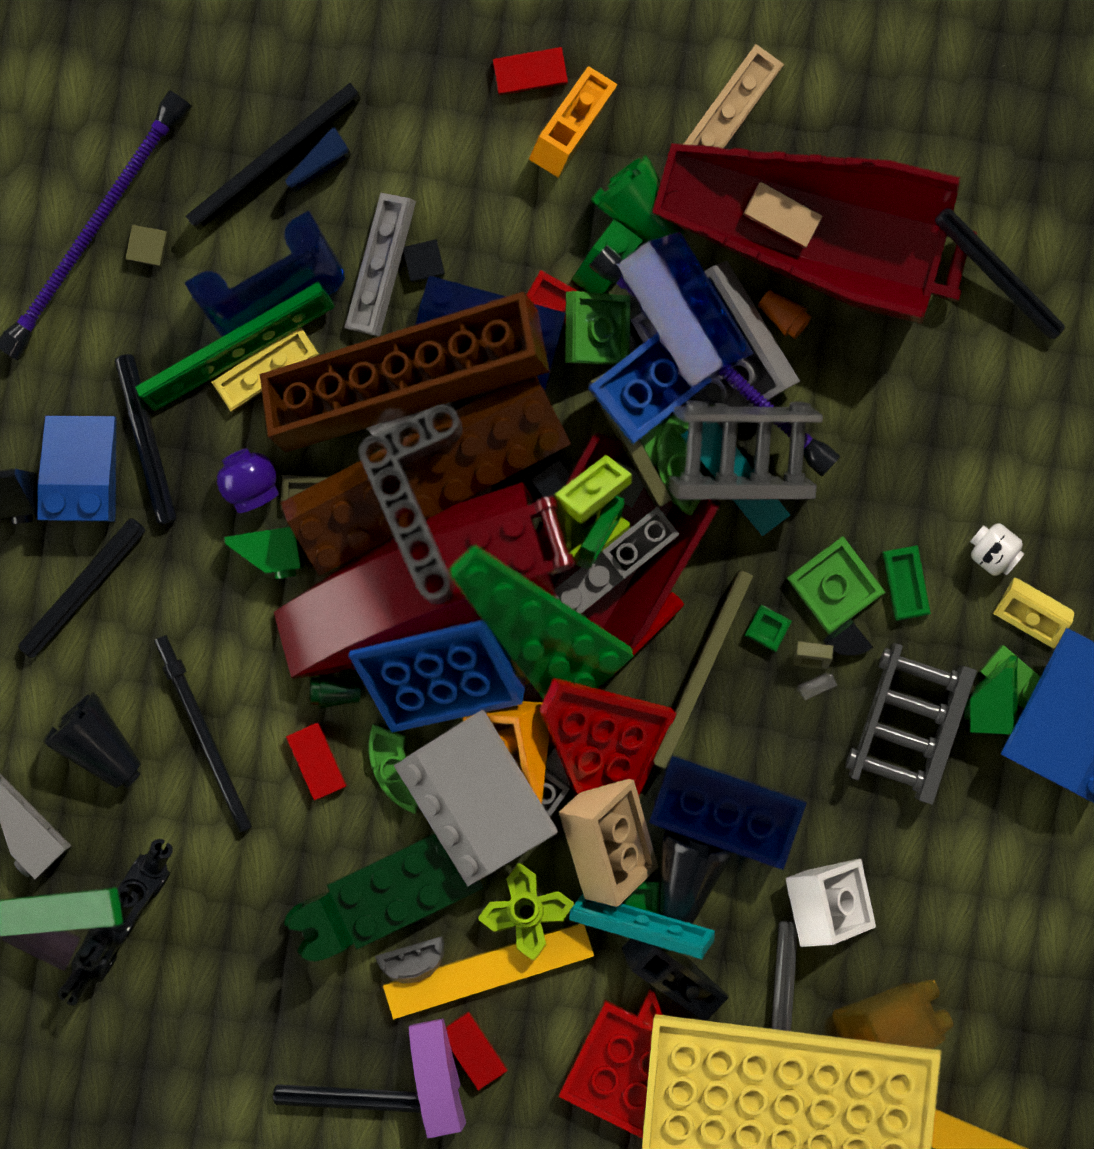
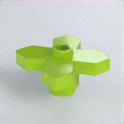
(523, 892)

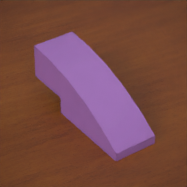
(436, 1078)

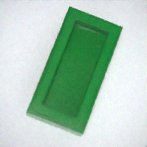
(601, 532)
(906, 582)

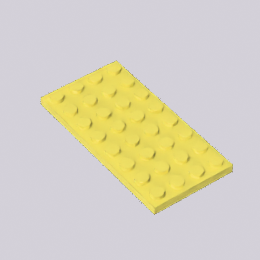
(784, 1090)

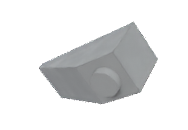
(28, 833)

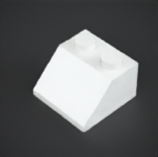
(830, 903)

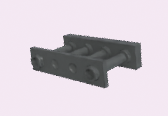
(760, 482)
(945, 715)

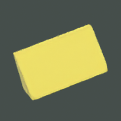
(1034, 612)

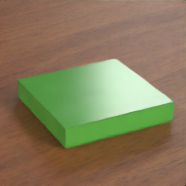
(597, 328)
(835, 585)

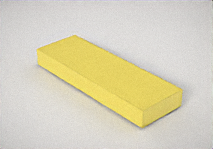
(243, 380)

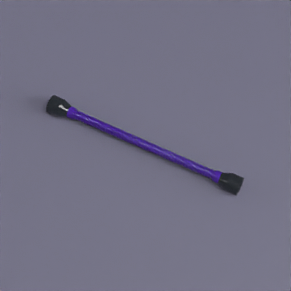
(169, 114)
(816, 453)

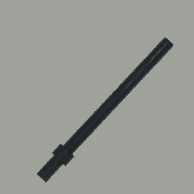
(174, 670)

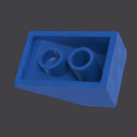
(643, 389)
(78, 469)

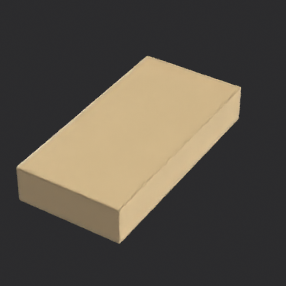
(782, 215)

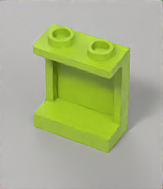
(585, 499)

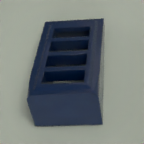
(322, 158)

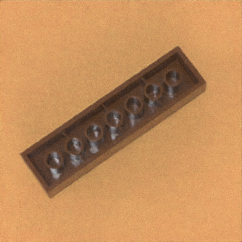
(404, 372)
(497, 440)

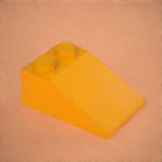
(525, 738)

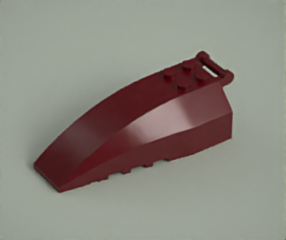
(875, 229)
(378, 598)

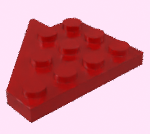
(603, 734)
(614, 1066)

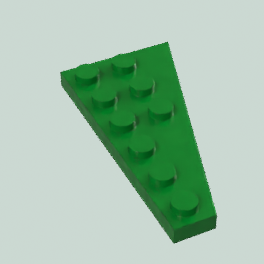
(537, 628)

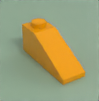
(572, 122)

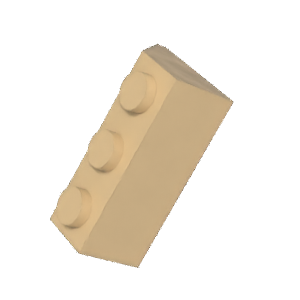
(609, 841)

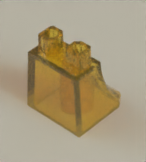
(896, 1017)

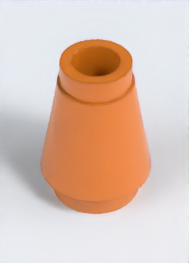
(785, 314)

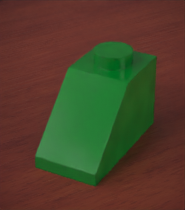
(621, 241)
(270, 550)
(995, 700)

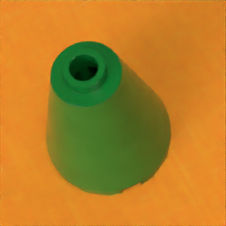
(632, 201)

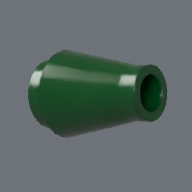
(332, 691)

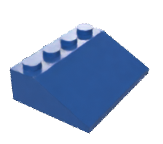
(440, 676)
(1058, 720)

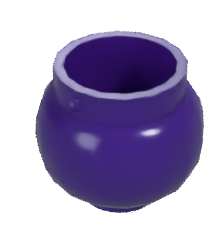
(247, 480)

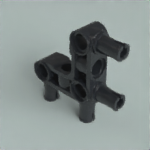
(103, 943)

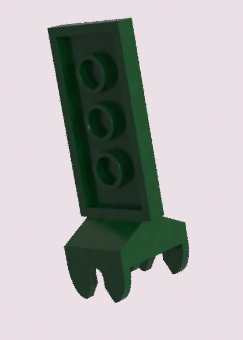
(378, 899)

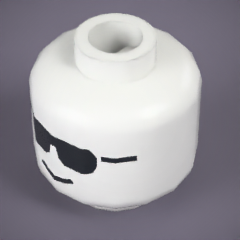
(996, 549)

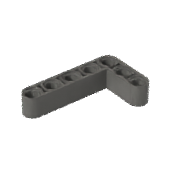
(404, 499)

